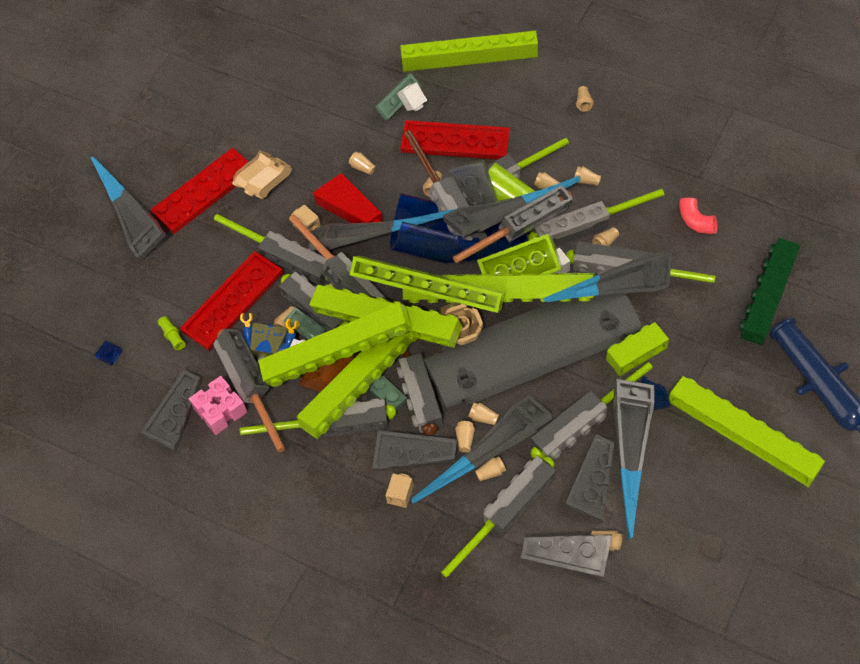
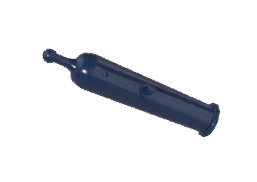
(819, 375)

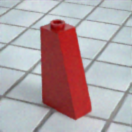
(346, 201)

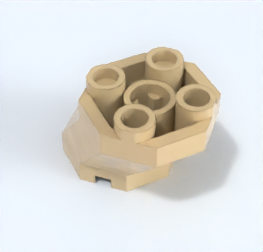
(261, 174)
(469, 319)

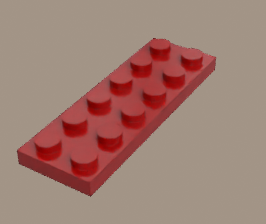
(457, 139)
(199, 192)
(231, 300)

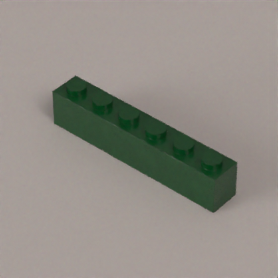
(770, 291)

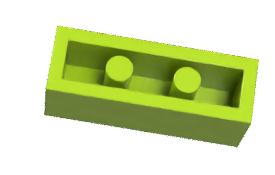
(637, 349)

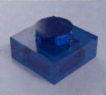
(108, 353)

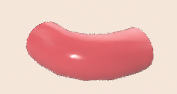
(696, 220)

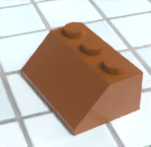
(325, 374)

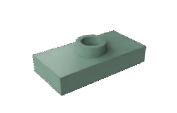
(308, 327)

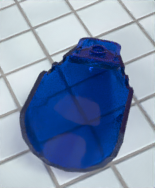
(433, 239)

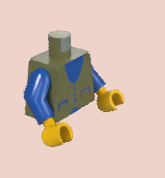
(267, 339)

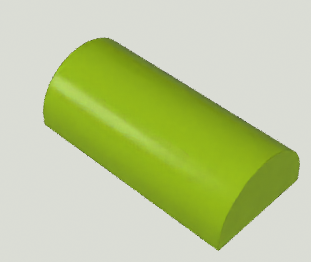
(506, 184)
(526, 258)

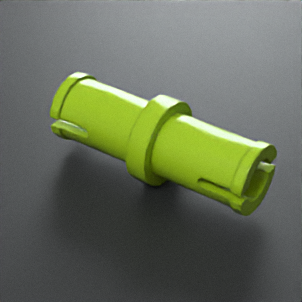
(171, 333)

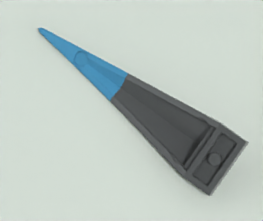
(480, 217)
(137, 223)
(343, 234)
(642, 274)
(632, 415)
(511, 429)

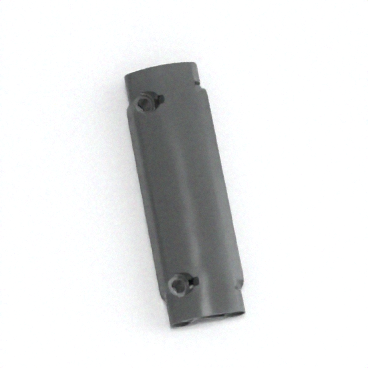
(530, 347)

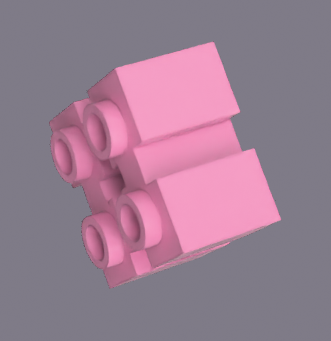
(218, 405)

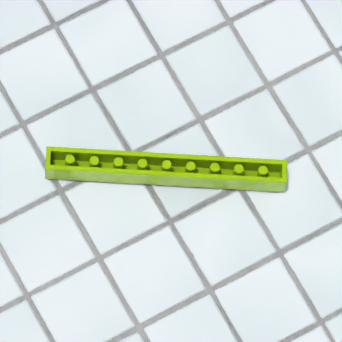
(514, 285)

